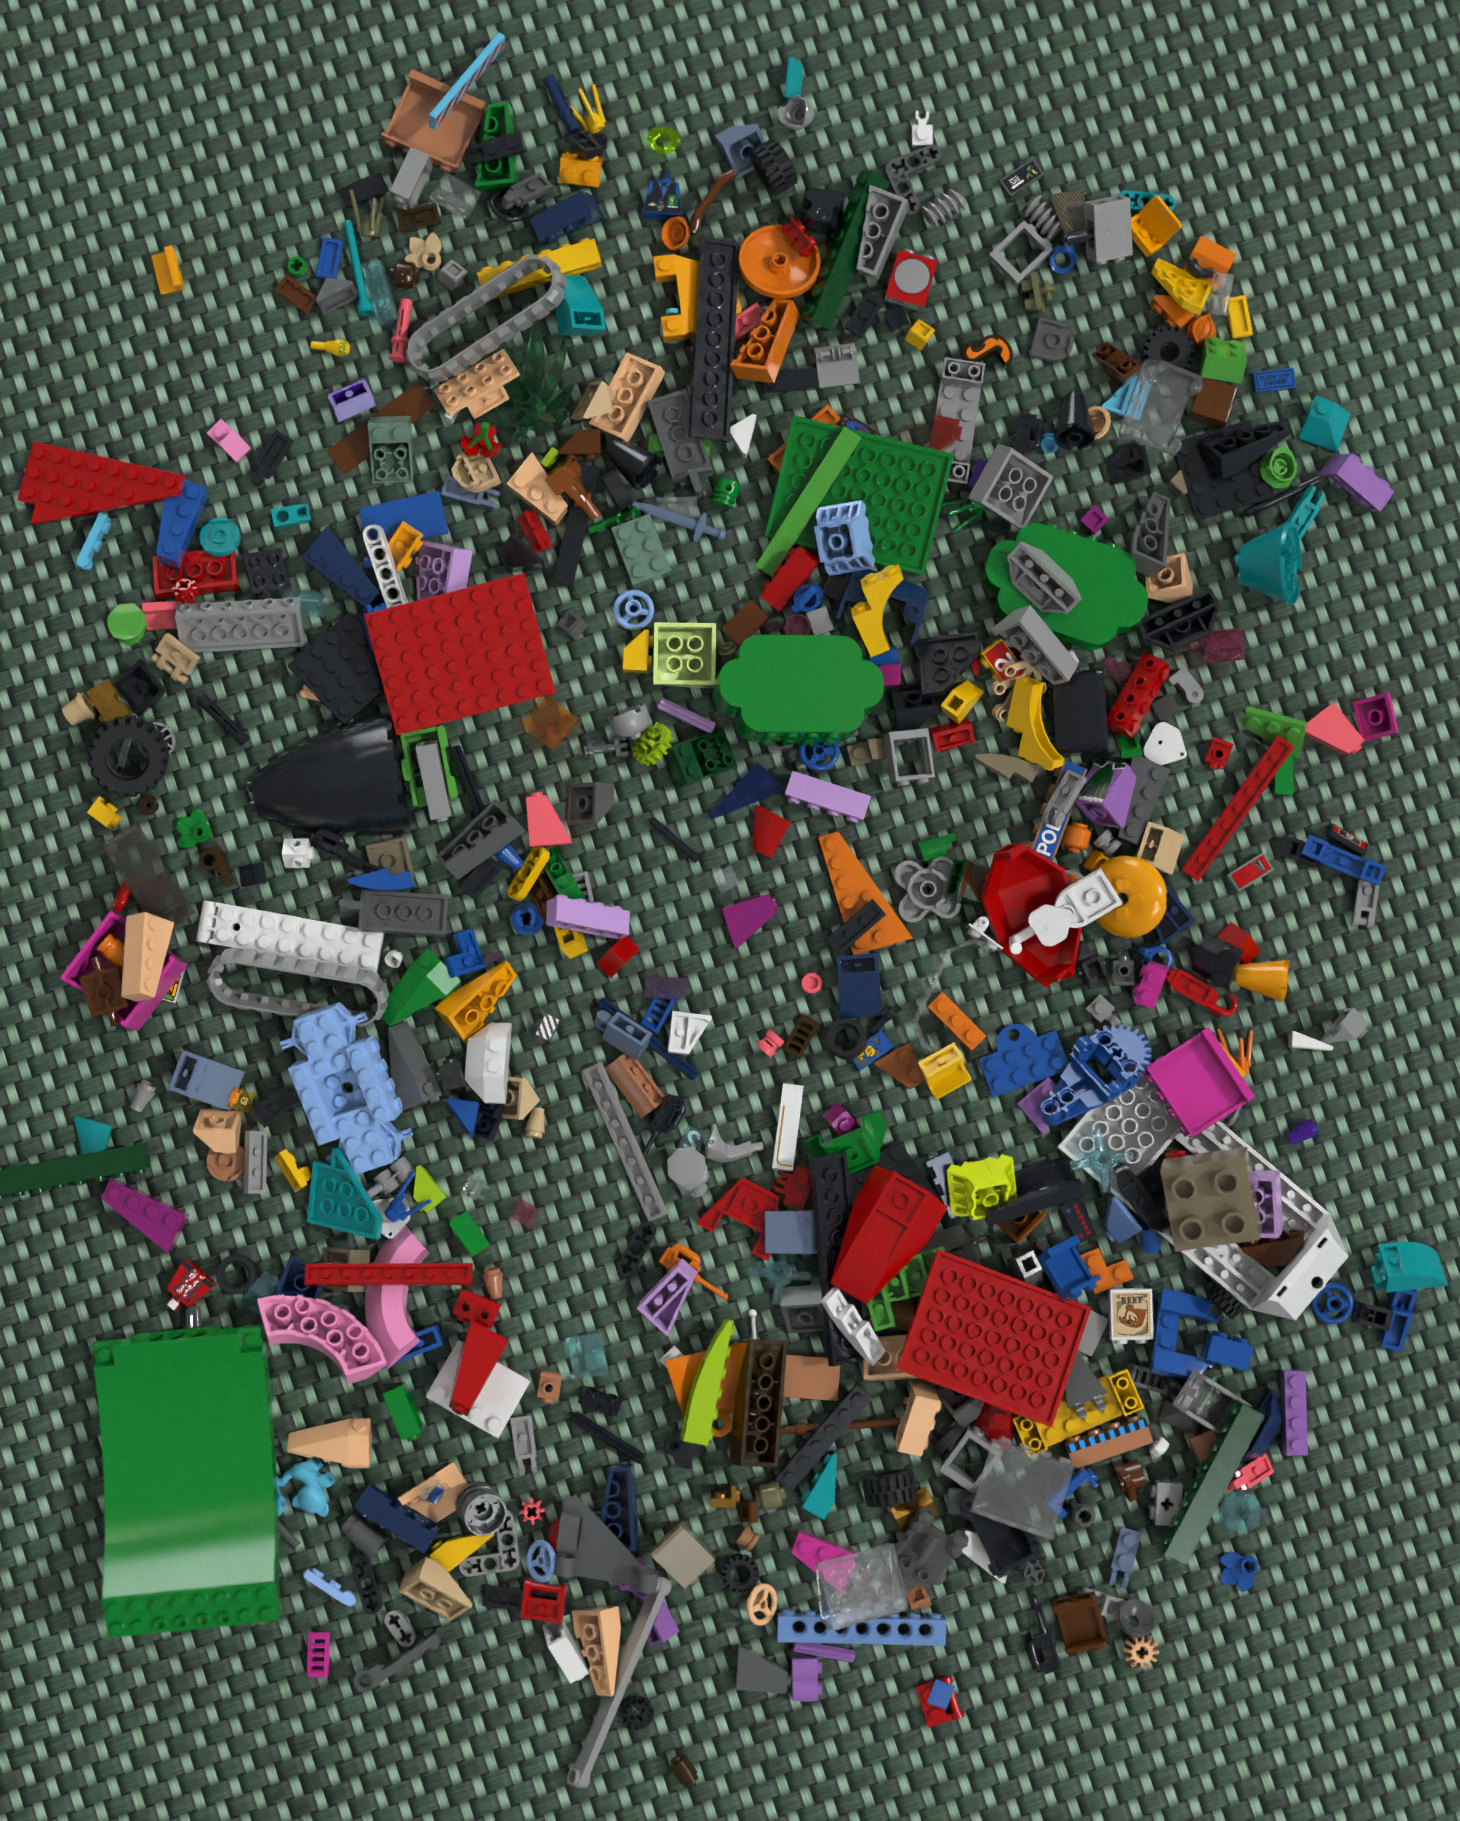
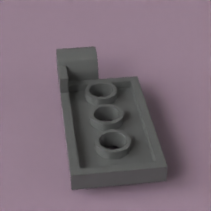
(398, 1664)

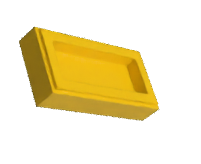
(1239, 318)

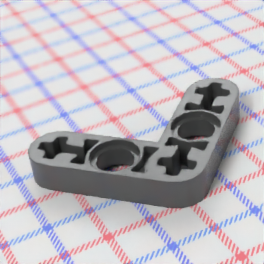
(902, 176)

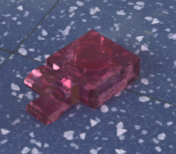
(1121, 671)

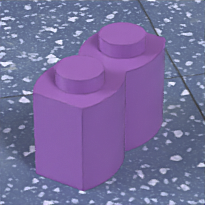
(805, 1678)

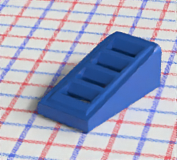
(650, 1025)

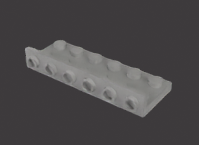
(240, 625)

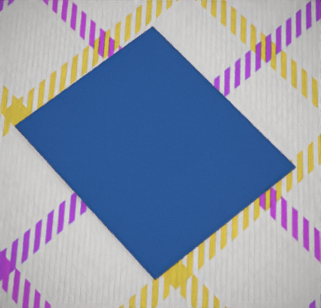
(940, 1694)

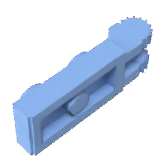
(332, 1587)

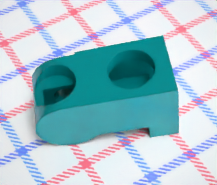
(290, 516)

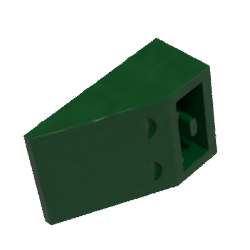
(700, 759)

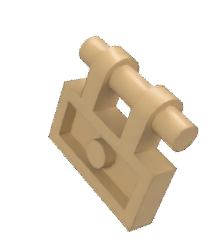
(178, 655)

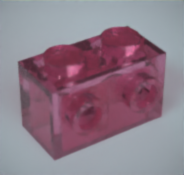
(1223, 646)

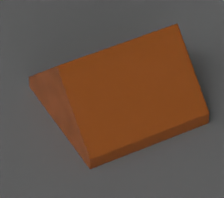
(1020, 1227)

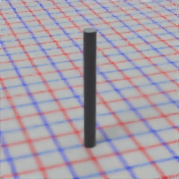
(1282, 496)

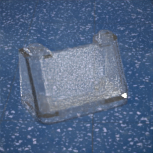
(1158, 406)

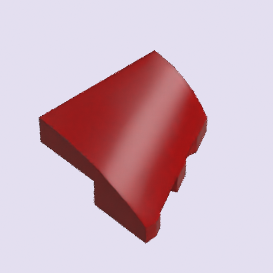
(768, 831)

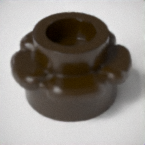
(143, 805)

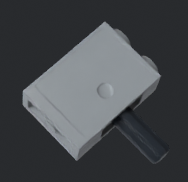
(1106, 230)

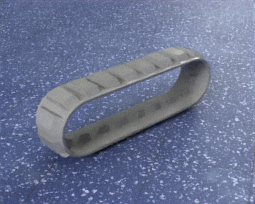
(475, 300)
(292, 964)

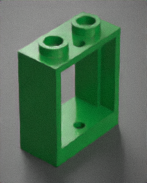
(404, 1412)

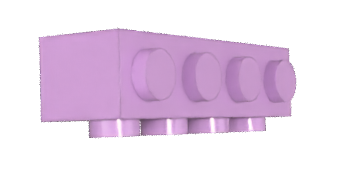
(827, 796)
(587, 917)

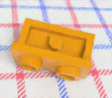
(580, 171)
(403, 544)

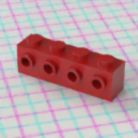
(1137, 695)

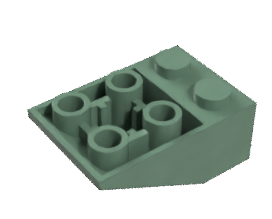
(391, 449)

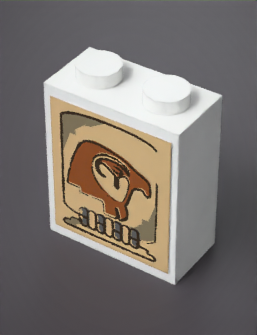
(1130, 1315)

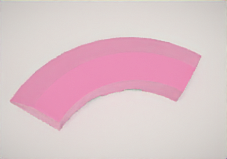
(387, 1304)
(325, 1329)

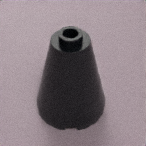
(1074, 423)
(633, 462)

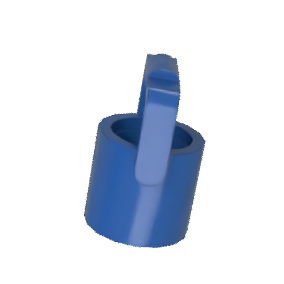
(807, 598)

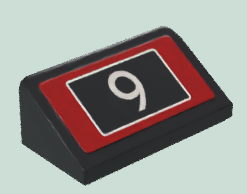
(1347, 840)

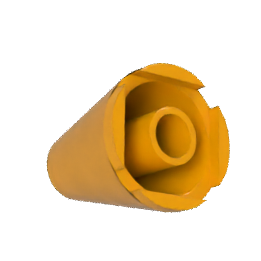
(1264, 978)

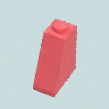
(1334, 731)
(544, 824)

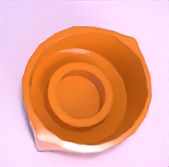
(675, 233)
(1201, 328)

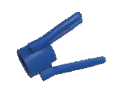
(397, 1209)

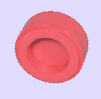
(811, 983)

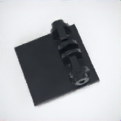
(266, 571)

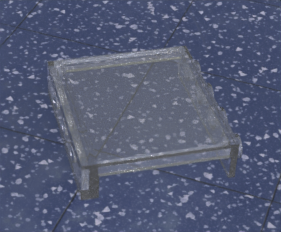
(1023, 1487)

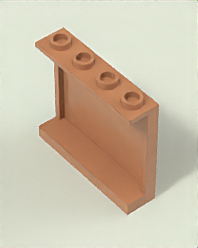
(411, 118)

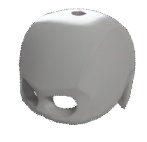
(792, 114)

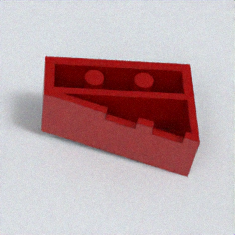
(790, 577)

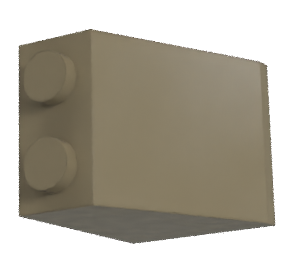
(683, 1555)

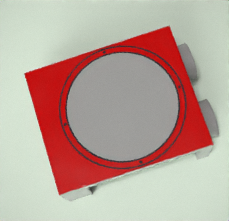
(911, 280)

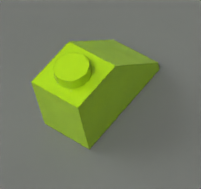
(427, 1188)

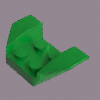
(860, 1144)

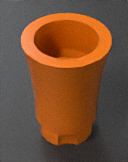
(113, 951)

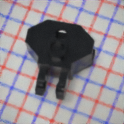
(1090, 965)

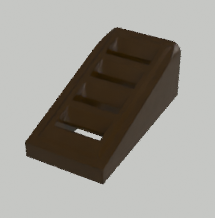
(798, 1054)

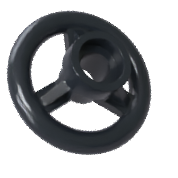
(510, 214)

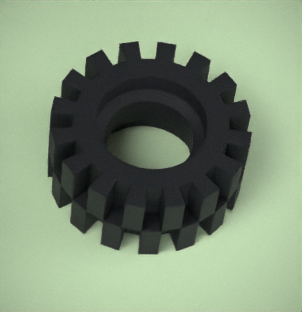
(1224, 1300)
(740, 1586)

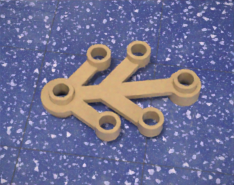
(1028, 669)

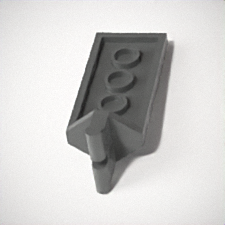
(684, 455)
(398, 912)

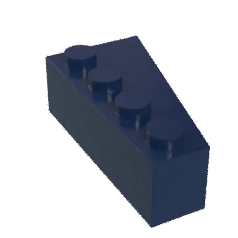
(337, 565)

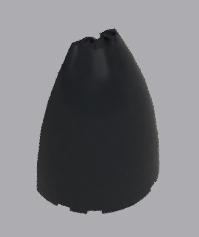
(337, 782)

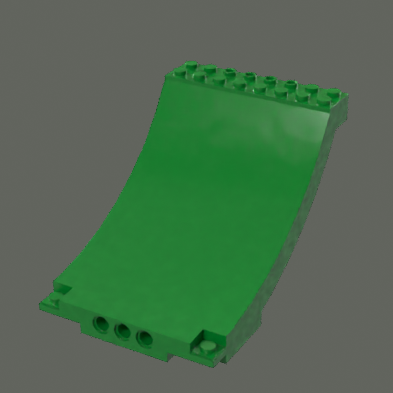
(188, 1480)

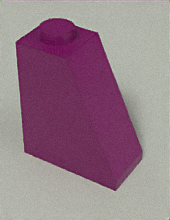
(748, 917)

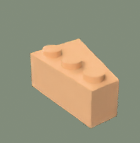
(532, 488)
(918, 1418)

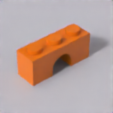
(956, 1021)

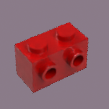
(476, 1308)

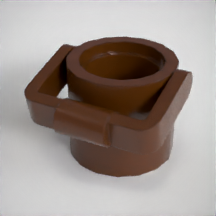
(1130, 1478)

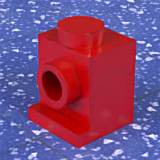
(1217, 745)

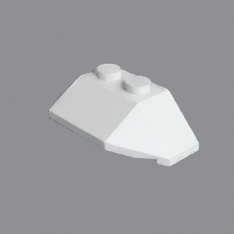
(489, 1062)

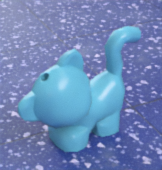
(311, 1496)

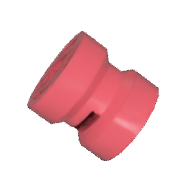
(773, 1039)

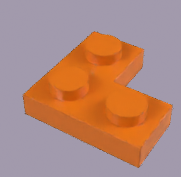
(1111, 1275)

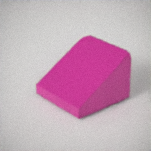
(891, 674)

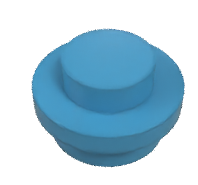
(1048, 443)

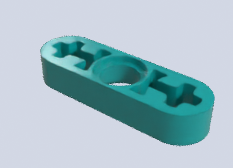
(1132, 194)

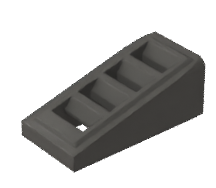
(1136, 1377)

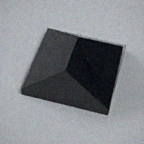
(520, 555)

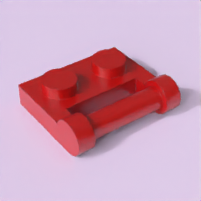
(543, 1608)
(933, 1714)

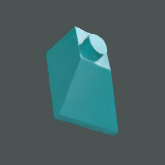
(1324, 424)

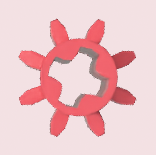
(531, 1504)

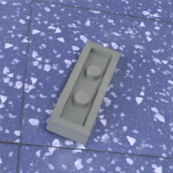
(255, 1162)

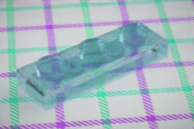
(380, 293)

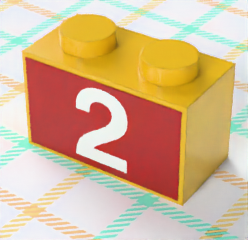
(995, 657)

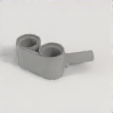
(391, 1178)

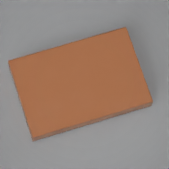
(811, 1378)

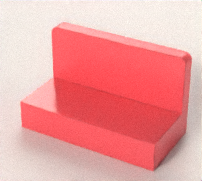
(160, 615)

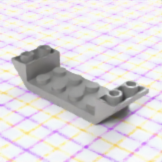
(959, 400)

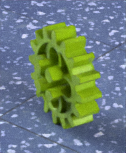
(658, 747)

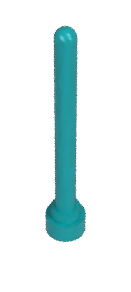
(364, 305)

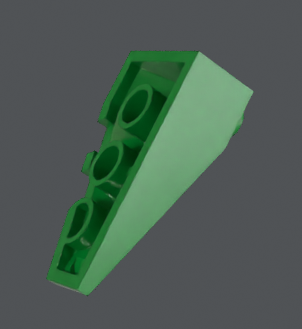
(419, 987)

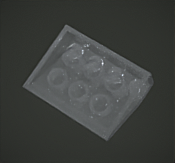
(860, 1587)

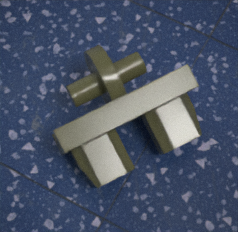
(1034, 284)

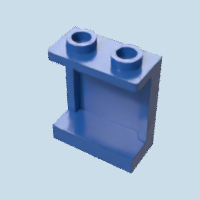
(1067, 1269)
(1078, 1477)

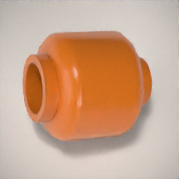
(1076, 837)

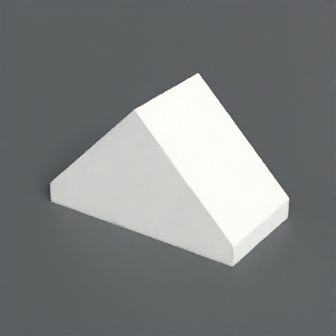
(742, 434)

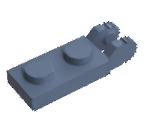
(453, 490)
(1124, 1555)

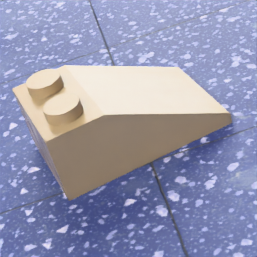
(435, 1589)

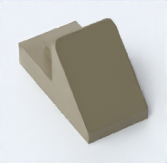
(866, 752)

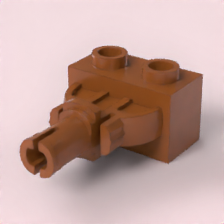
(566, 478)

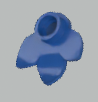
(1236, 1573)

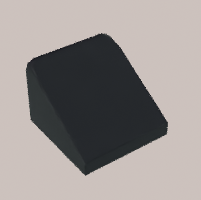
(896, 318)
(252, 874)

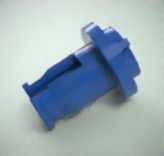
(518, 921)

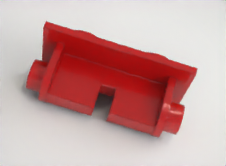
(805, 243)
(534, 531)

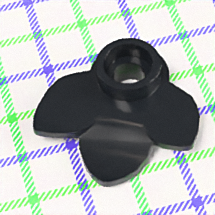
(684, 1451)

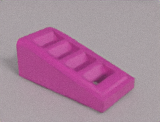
(326, 1654)

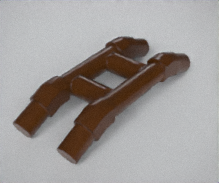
(721, 181)

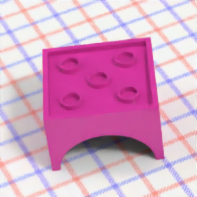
(136, 1014)

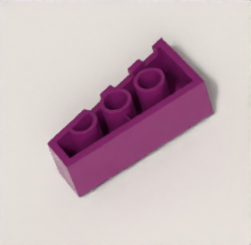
(148, 1214)

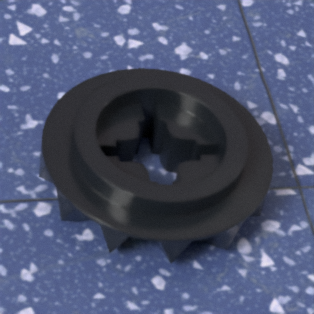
(637, 1702)

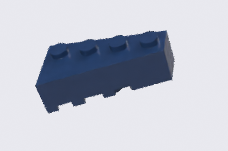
(620, 1505)
(398, 1518)

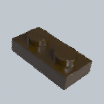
(418, 218)

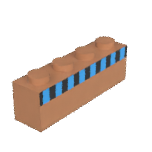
(1108, 1442)

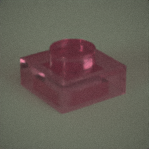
(526, 1213)

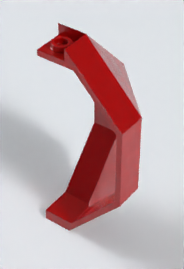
(1014, 888)

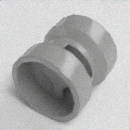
(1107, 842)

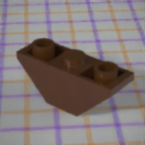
(1116, 364)
(1275, 1251)

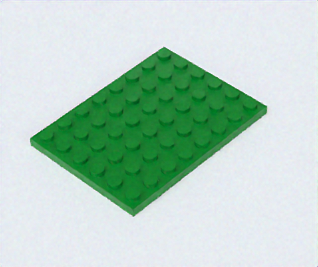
(892, 477)

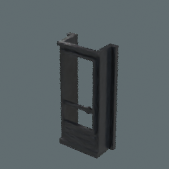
(1034, 1179)

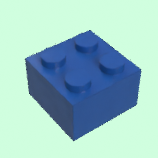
(1226, 1351)

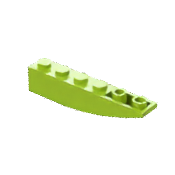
(706, 1388)

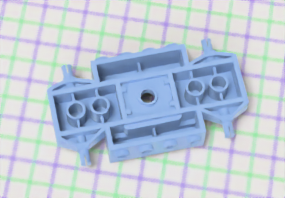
(357, 1116)

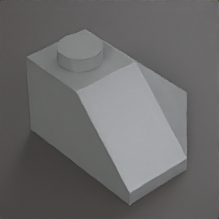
(1346, 1027)

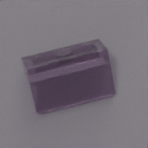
(666, 988)

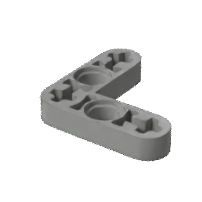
(499, 1557)

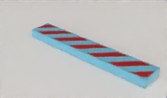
(466, 81)

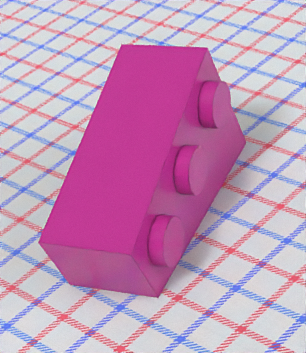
(813, 1549)

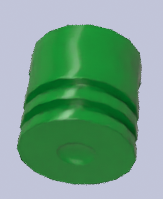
(725, 493)

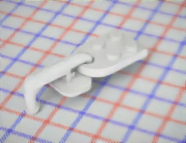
(1087, 898)

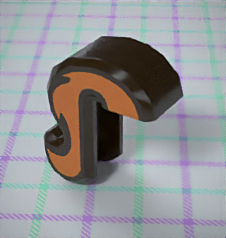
(990, 345)

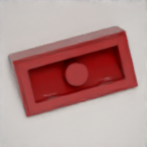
(952, 735)

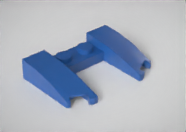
(1171, 1307)

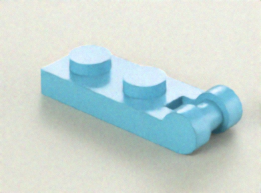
(93, 542)

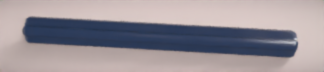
(655, 1044)

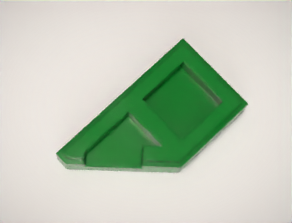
(936, 847)

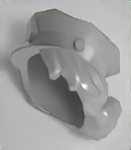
(688, 1171)

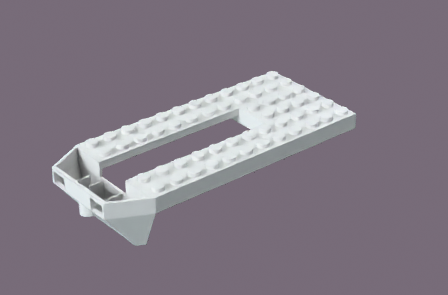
(1142, 1125)

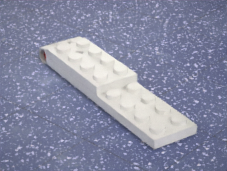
(288, 935)

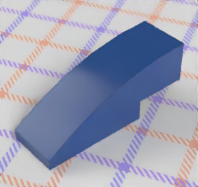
(384, 881)
(1402, 1305)

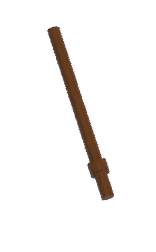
(802, 1428)

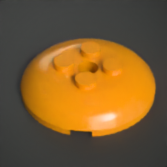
(1145, 897)

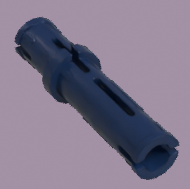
(564, 111)

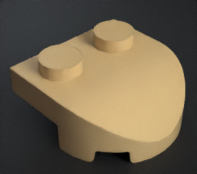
(475, 473)

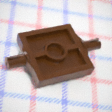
(104, 991)

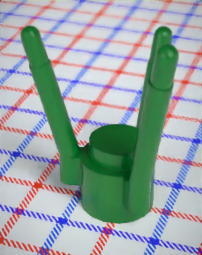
(971, 507)

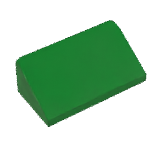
(1283, 780)
(469, 1233)

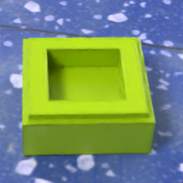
(550, 459)

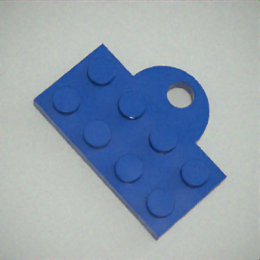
(1022, 1060)

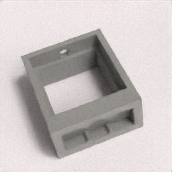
(411, 179)
(1006, 268)
(923, 738)
(956, 1473)

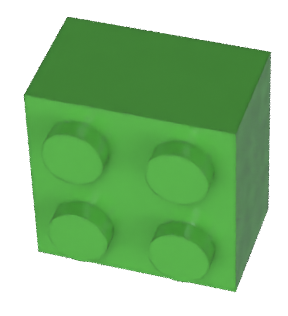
(1223, 360)

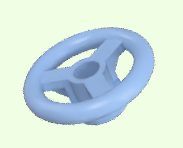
(631, 602)
(545, 1559)

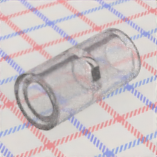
(1220, 293)

